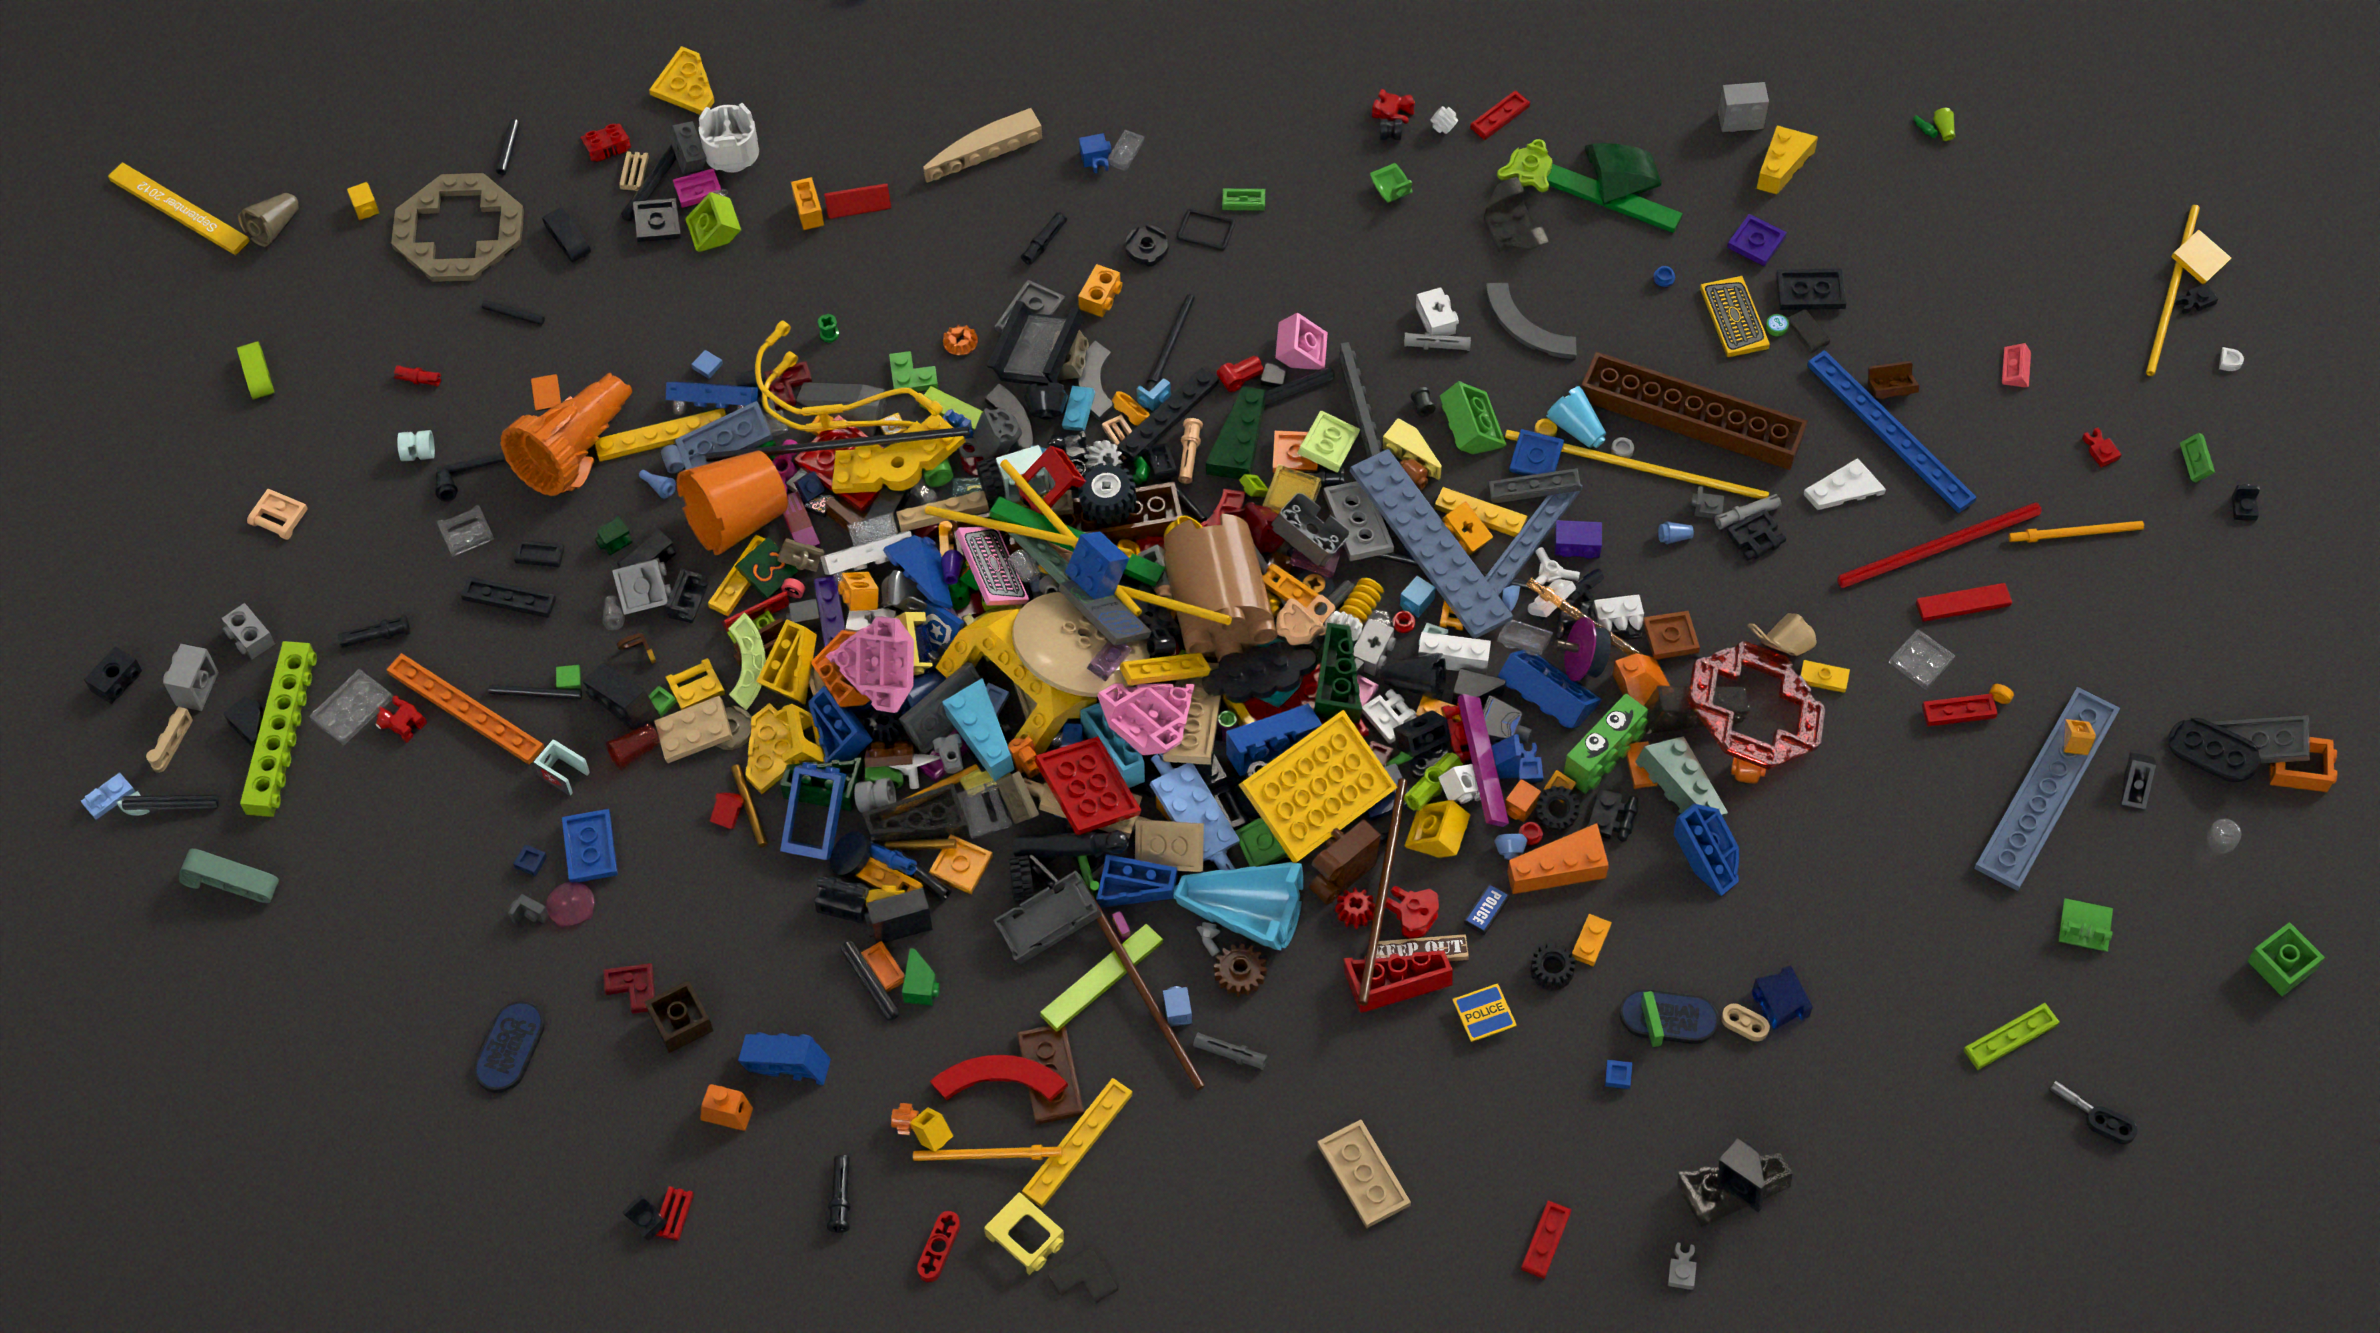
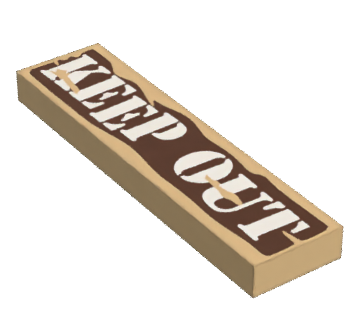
(1454, 946)

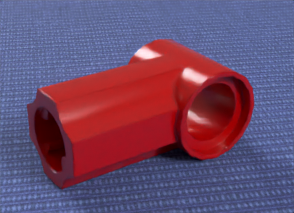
(1235, 375)

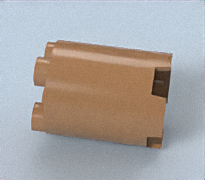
(1220, 573)

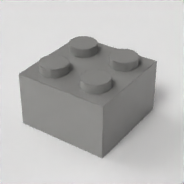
(1743, 107)
(190, 677)

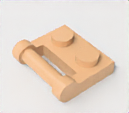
(279, 507)

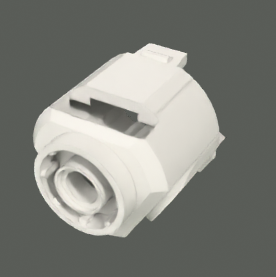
(728, 137)

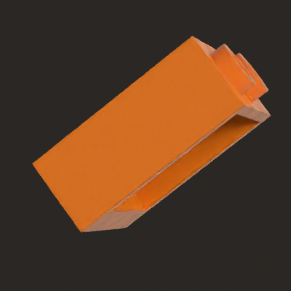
(2305, 780)

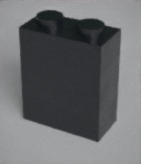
(898, 916)

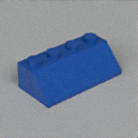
(1549, 688)

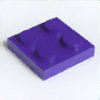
(1756, 240)

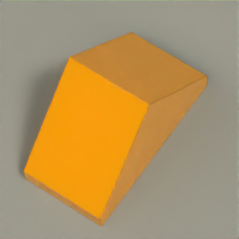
(2078, 737)

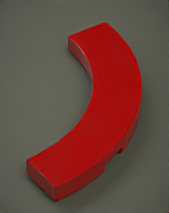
(1229, 501)
(999, 1068)

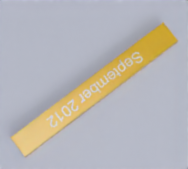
(179, 208)

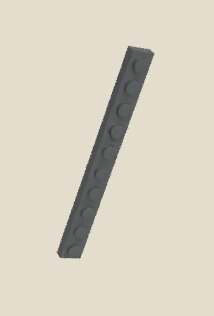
(1361, 409)

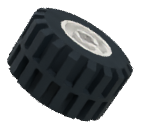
(1107, 493)

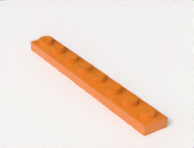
(465, 709)

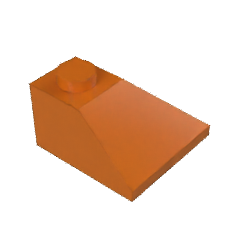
(1638, 676)

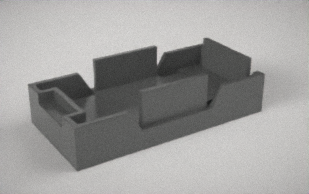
(1048, 917)

